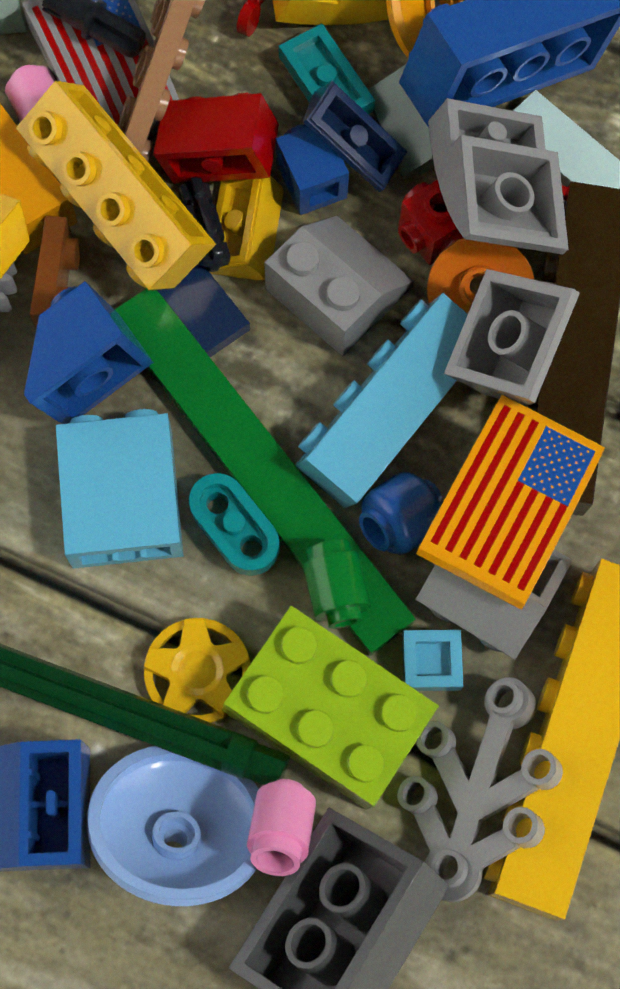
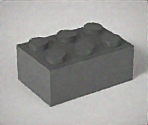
(342, 915)

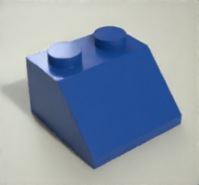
(80, 354)

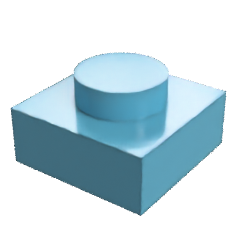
(432, 660)

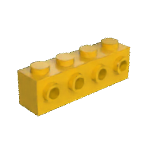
(114, 186)

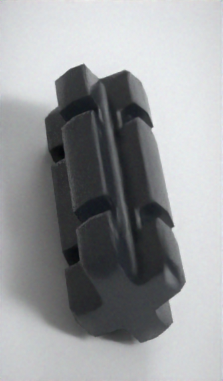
(198, 201)

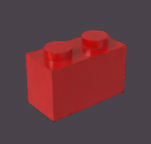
(217, 138)

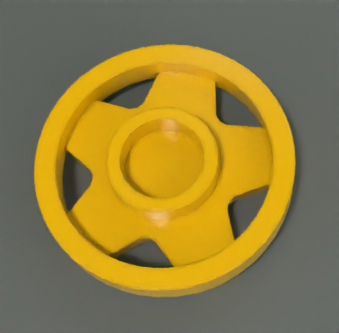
(196, 667)

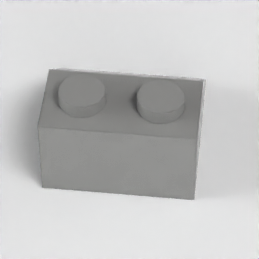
(334, 281)
(511, 336)
(487, 616)

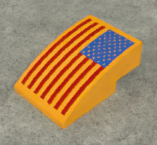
(511, 502)

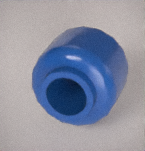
(399, 512)

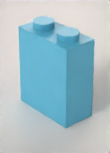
(118, 489)

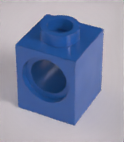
(310, 170)

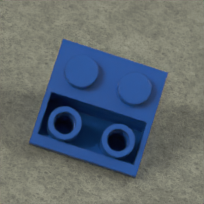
(44, 805)

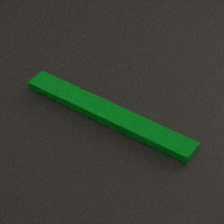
(253, 455)

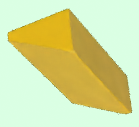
(249, 222)

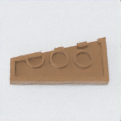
(154, 67)

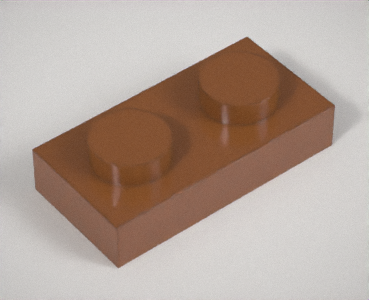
(56, 258)

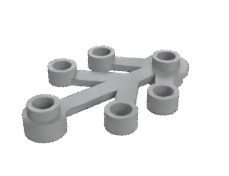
(477, 796)

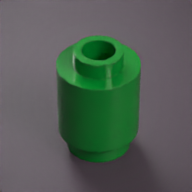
(336, 583)

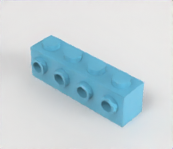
(387, 407)

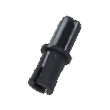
(98, 22)

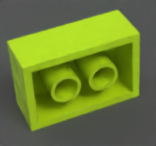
(330, 708)

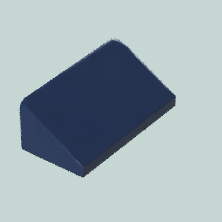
(354, 135)

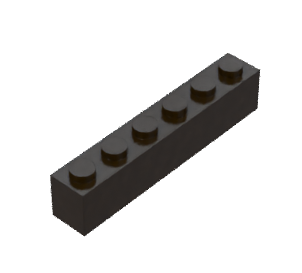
(581, 368)

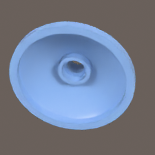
(166, 799)

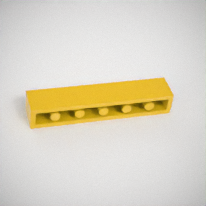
(583, 734)

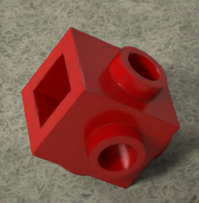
(426, 223)

